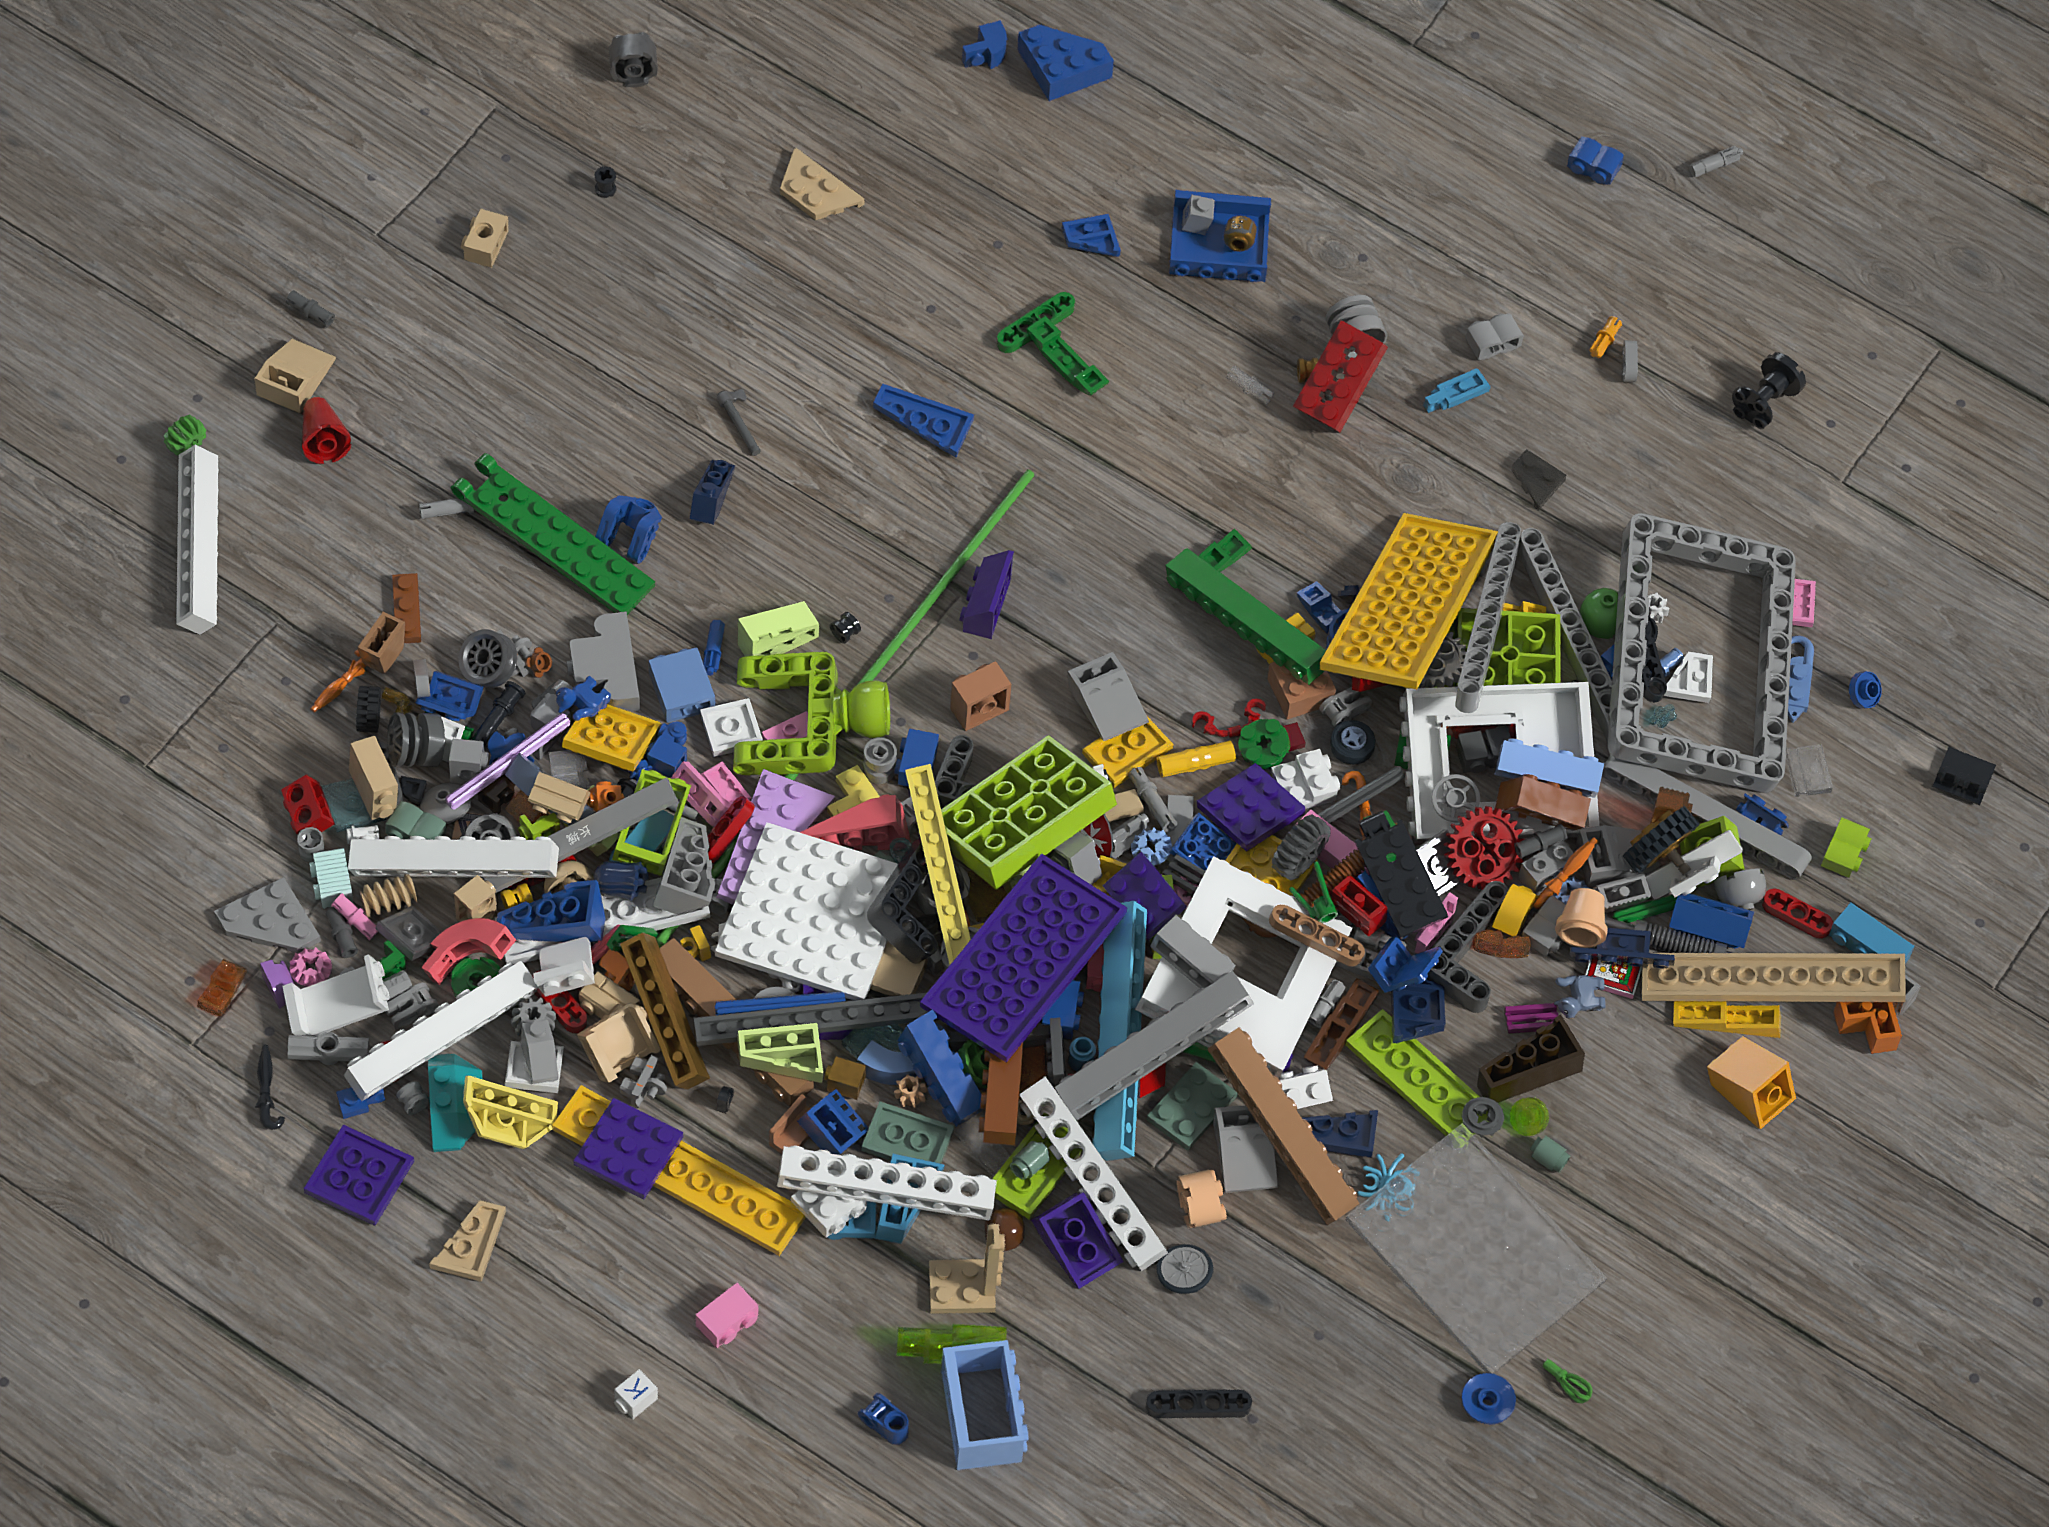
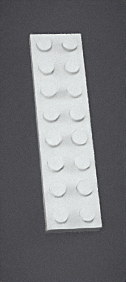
(617, 912)

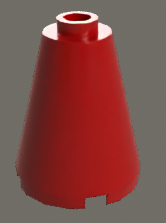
(323, 432)

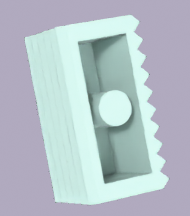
(332, 876)

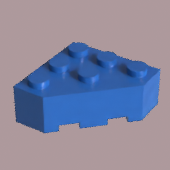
(1063, 60)

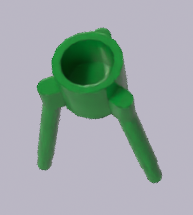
(1323, 906)

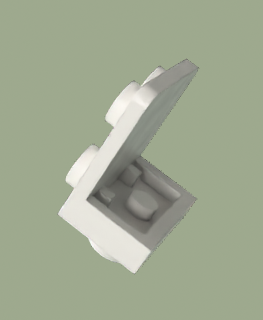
(565, 967)

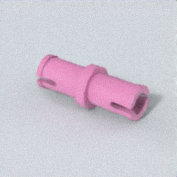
(355, 916)

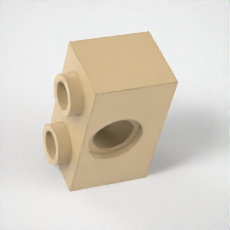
(480, 249)

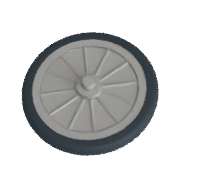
(1185, 1269)

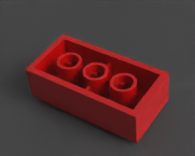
(1346, 391)

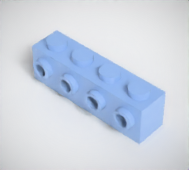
(1549, 766)

